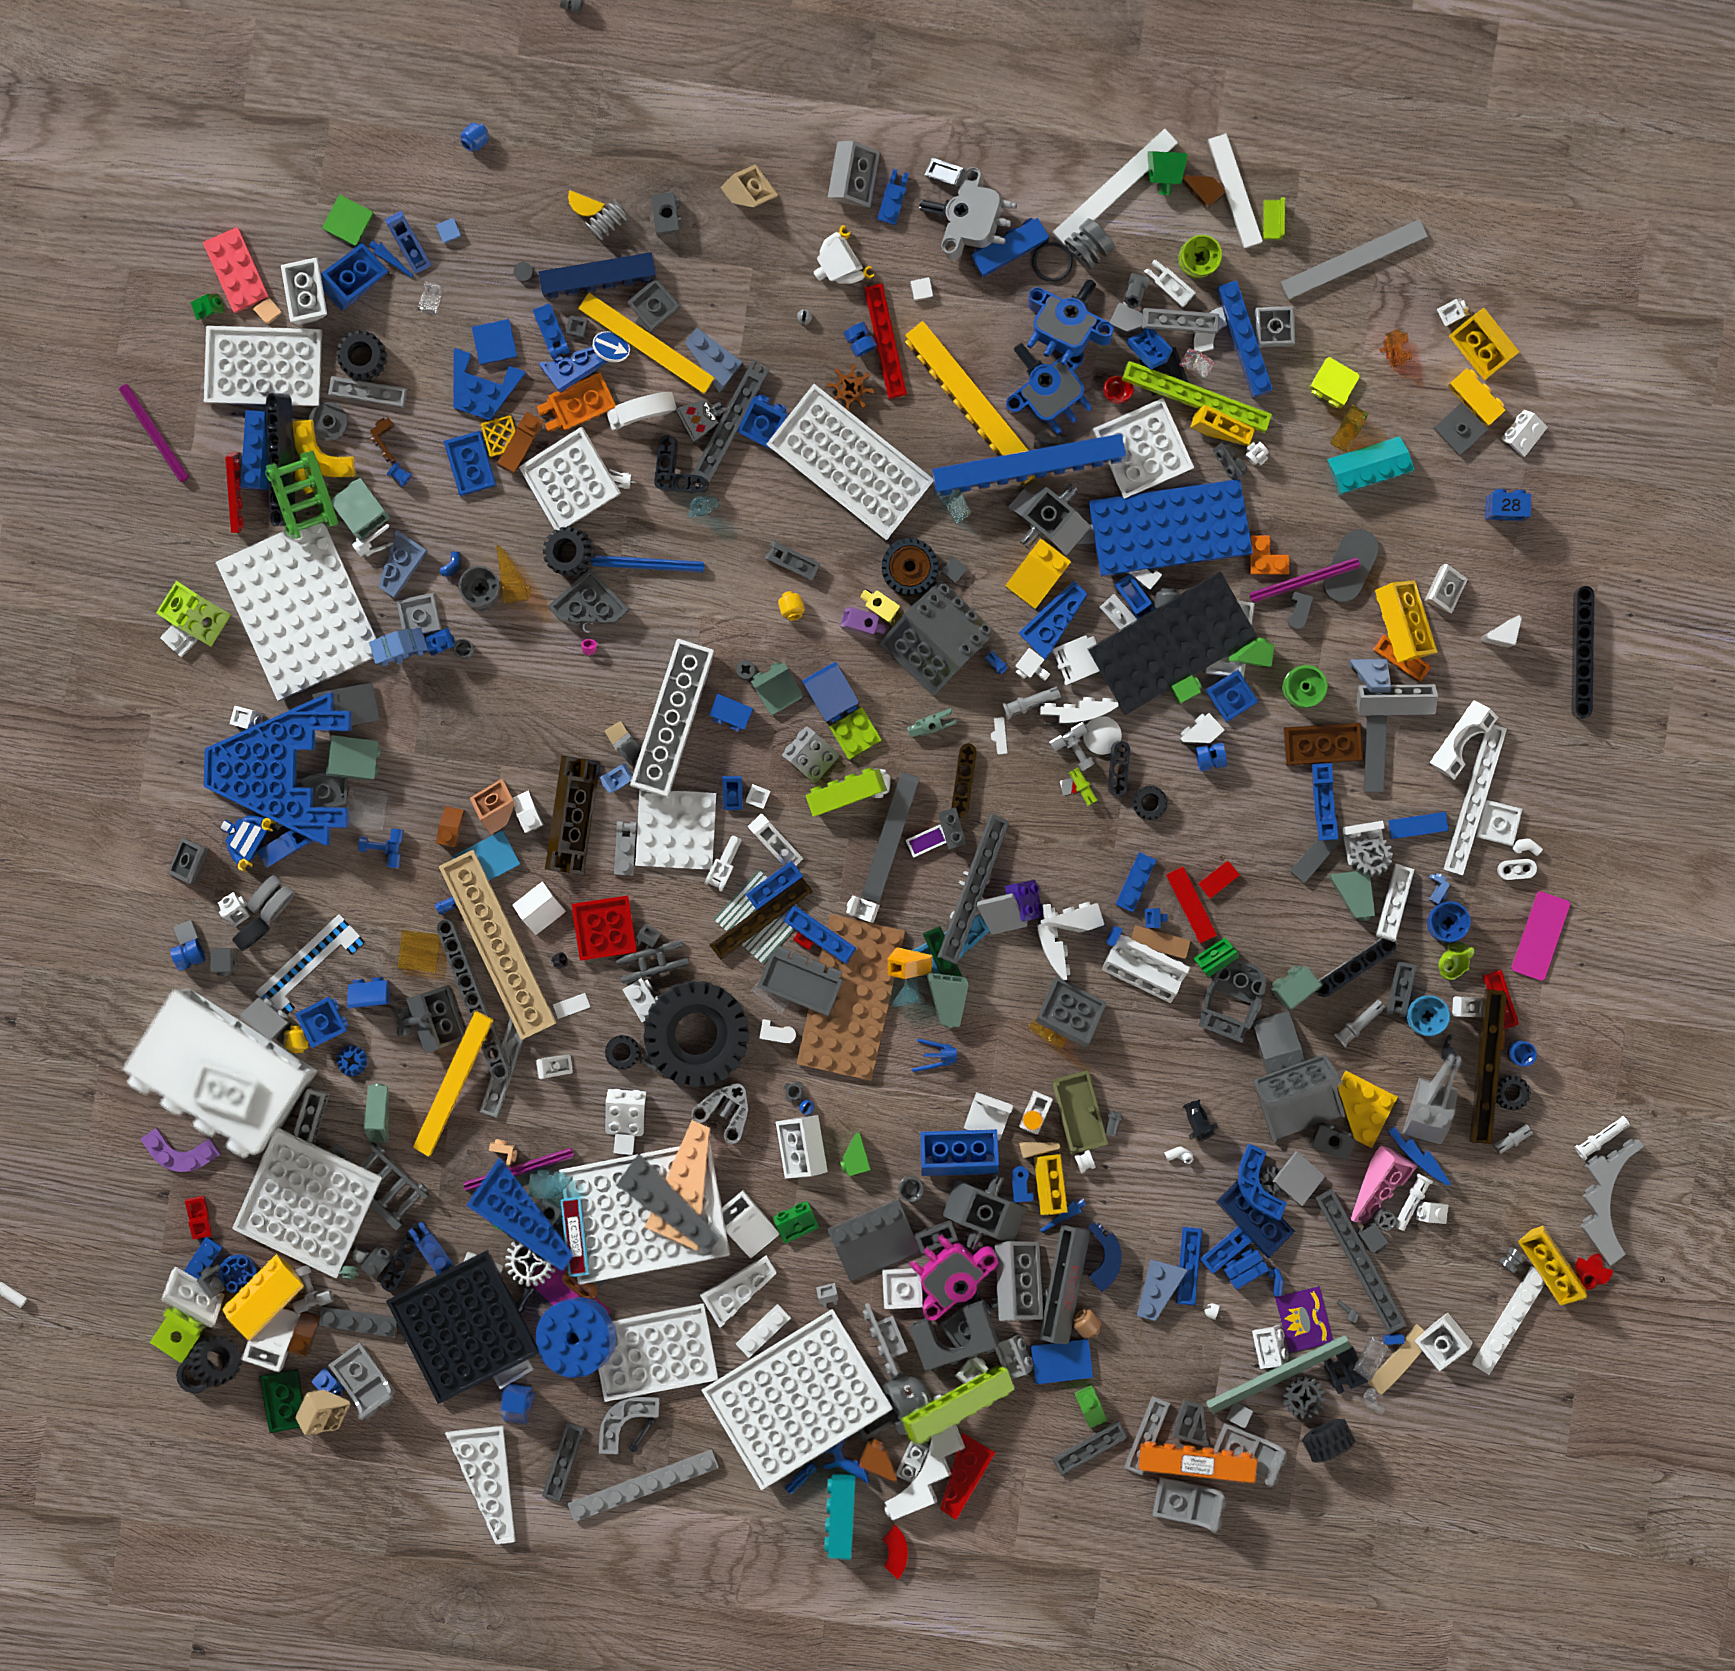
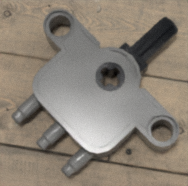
(979, 222)

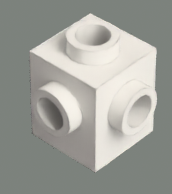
(233, 909)

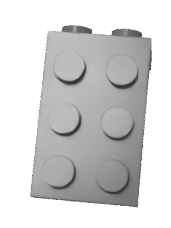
(363, 1380)
(1268, 1454)
(1189, 1503)

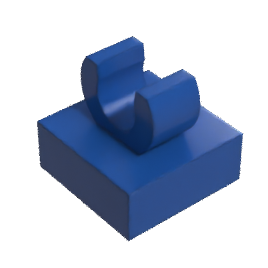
(1154, 918)

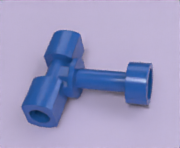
(391, 847)

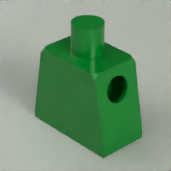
(1166, 169)

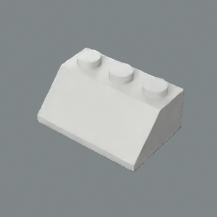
(304, 291)
(801, 1147)

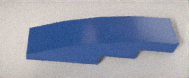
(1423, 1160)

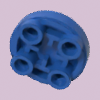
(237, 1272)

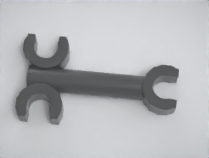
(404, 1021)

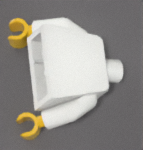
(839, 260)

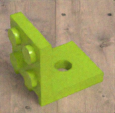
(188, 609)
(188, 1327)

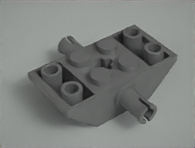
(1063, 529)
(965, 1206)

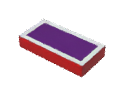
(926, 841)

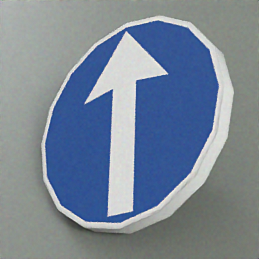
(611, 347)

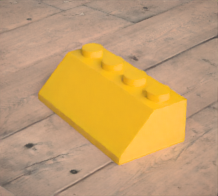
(1405, 620)
(1552, 1266)
(263, 1297)

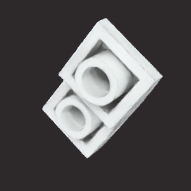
(912, 1461)

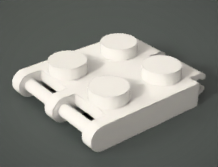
(1076, 659)

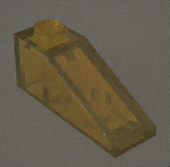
(513, 584)

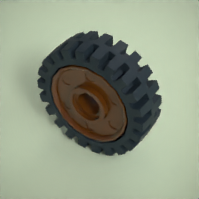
(909, 551)

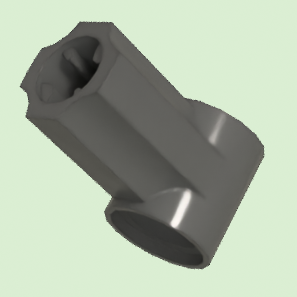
(1136, 288)

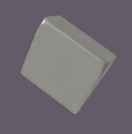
(1239, 1414)

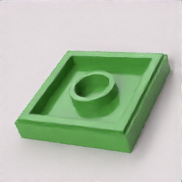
(347, 220)

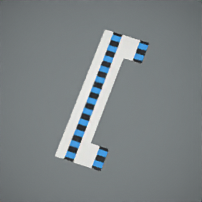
(310, 956)

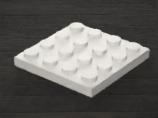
(1151, 448)
(569, 479)
(676, 830)

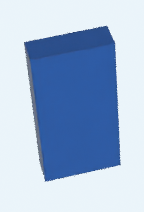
(1113, 936)

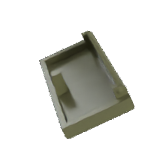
(1079, 1112)

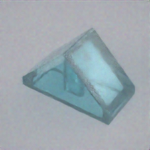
(955, 505)
(908, 994)

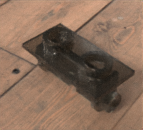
(1045, 440)

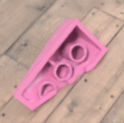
(1383, 1175)

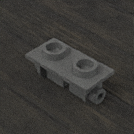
(1224, 453)
(952, 828)

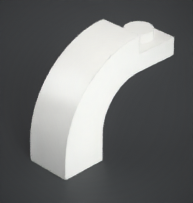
(641, 408)

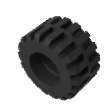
(347, 348)
(554, 551)
(229, 1357)
(1328, 1440)

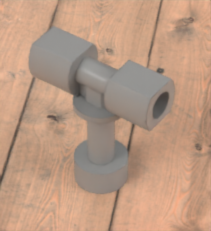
(1071, 740)
(312, 1297)

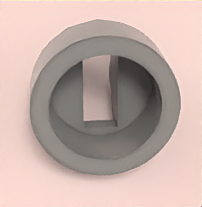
(808, 317)
(360, 1254)

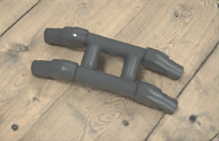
(659, 952)

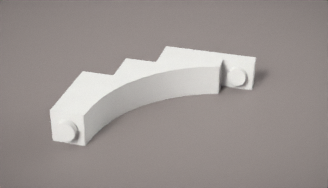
(920, 1491)

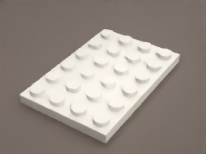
(257, 361)
(659, 1353)

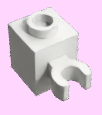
(1030, 664)

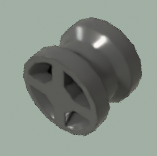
(745, 672)
(1388, 1221)

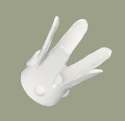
(623, 478)

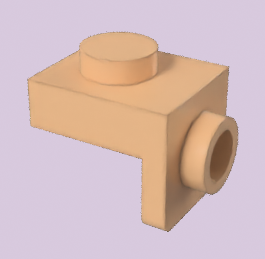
(502, 1147)

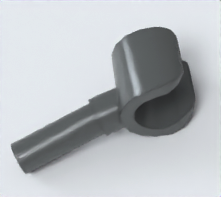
(1353, 1315)

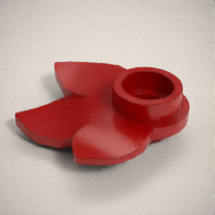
(1593, 1268)

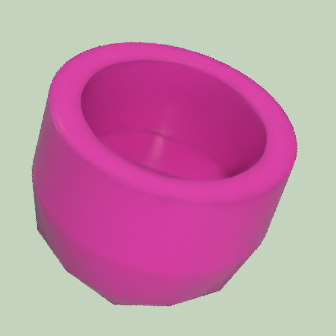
(588, 647)

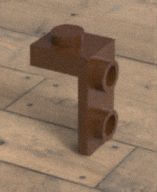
(382, 427)

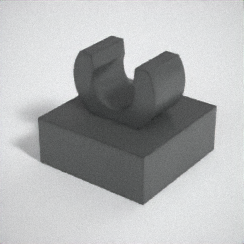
(648, 935)

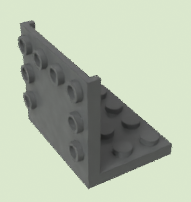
(936, 637)
(1299, 1096)

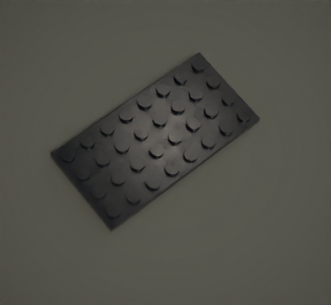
(1172, 642)

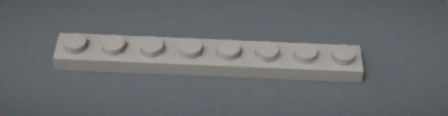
(643, 1485)

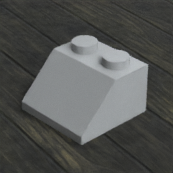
(266, 1018)

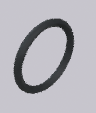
(1035, 264)

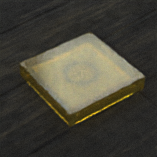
(419, 951)

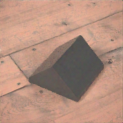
(188, 861)

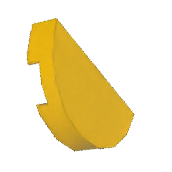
(583, 205)

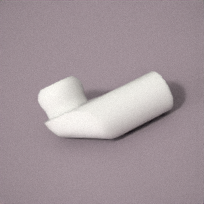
(1527, 844)
(1180, 1153)

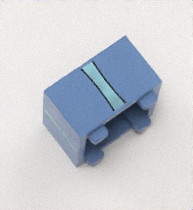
(398, 646)

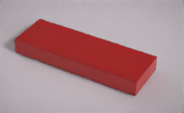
(1496, 981)

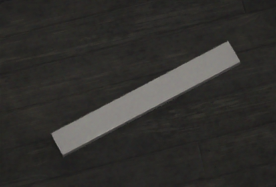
(1353, 259)

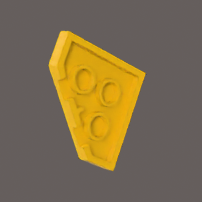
(1364, 1107)

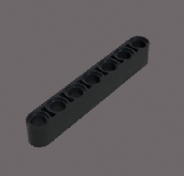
(280, 448)
(1577, 660)

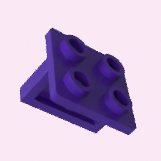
(1027, 898)

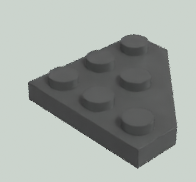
(588, 602)

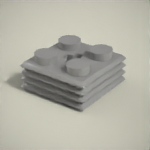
(1283, 317)

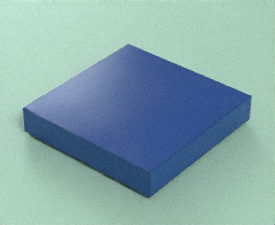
(494, 341)
(1232, 695)

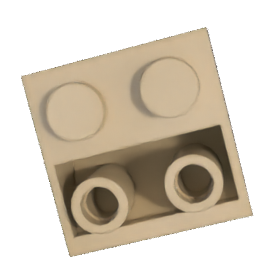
(321, 1412)

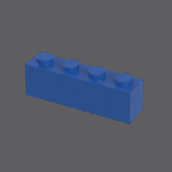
(1017, 244)

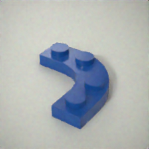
(1251, 1188)

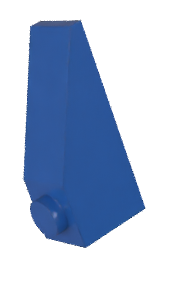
(407, 242)

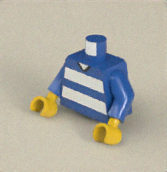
(246, 838)

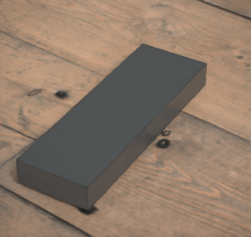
(1313, 858)

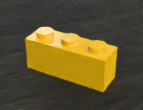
(1476, 397)
(1050, 1184)

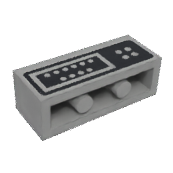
(311, 1115)

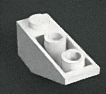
(1077, 920)

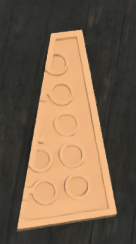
(687, 1179)

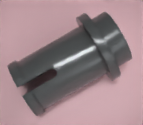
(1113, 1123)

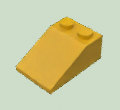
(1038, 573)

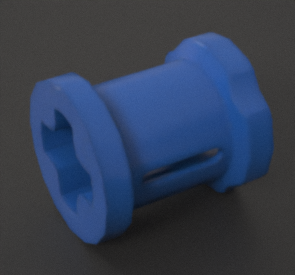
(399, 474)

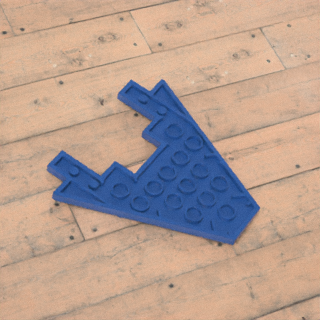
(260, 768)

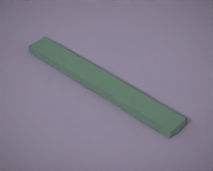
(1278, 1374)

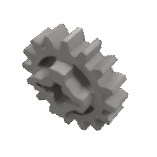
(1380, 859)

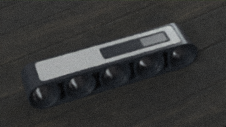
(1364, 965)

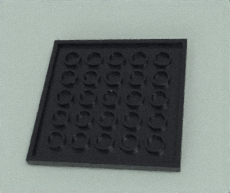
(463, 1326)

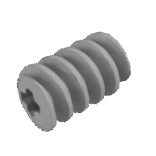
(606, 220)

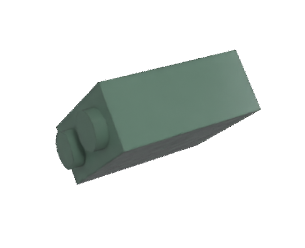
(359, 509)
(352, 758)

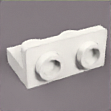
(640, 997)
(1270, 1346)

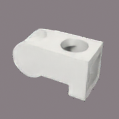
(1146, 578)
(786, 1034)

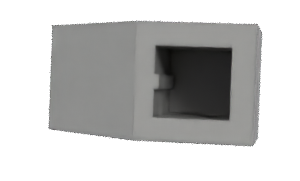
(1126, 319)

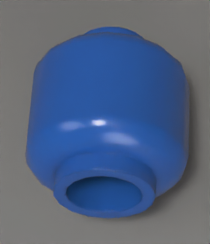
(474, 137)

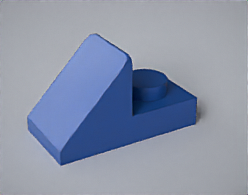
(732, 792)

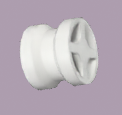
(1085, 1161)

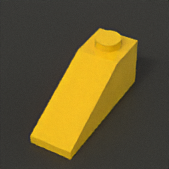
(1221, 426)

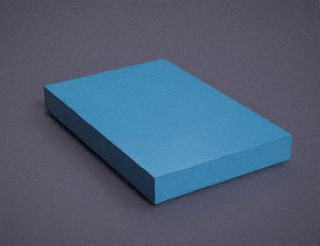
(494, 855)

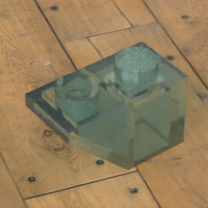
(548, 1185)

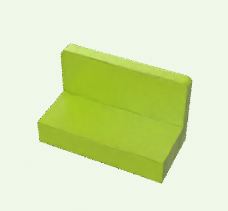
(1274, 219)

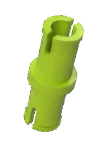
(1083, 786)

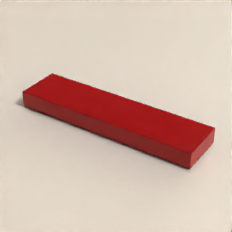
(1191, 904)

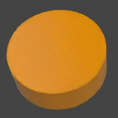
(1032, 1120)

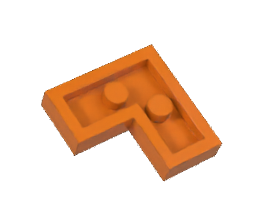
(1262, 562)

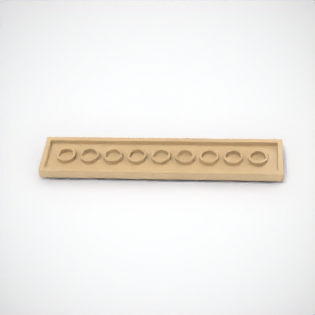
(497, 944)

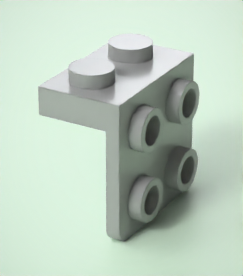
(810, 754)

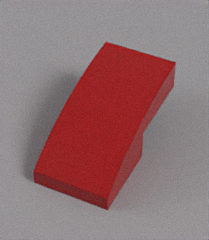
(198, 1217)

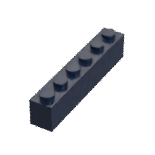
(597, 275)

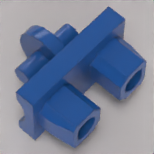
(439, 642)

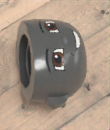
(906, 1396)

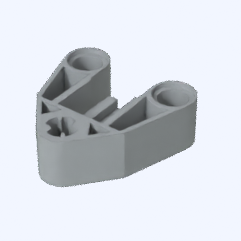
(739, 1118)

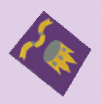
(1304, 1319)

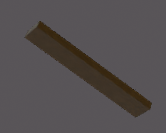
(760, 918)

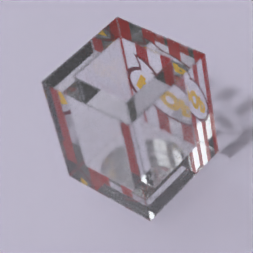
(1197, 363)

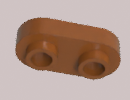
(585, 1290)

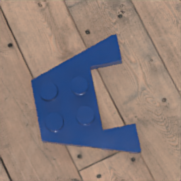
(477, 394)

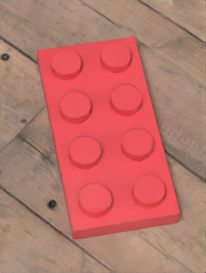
(236, 270)

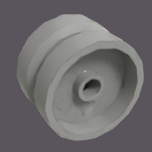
(270, 899)

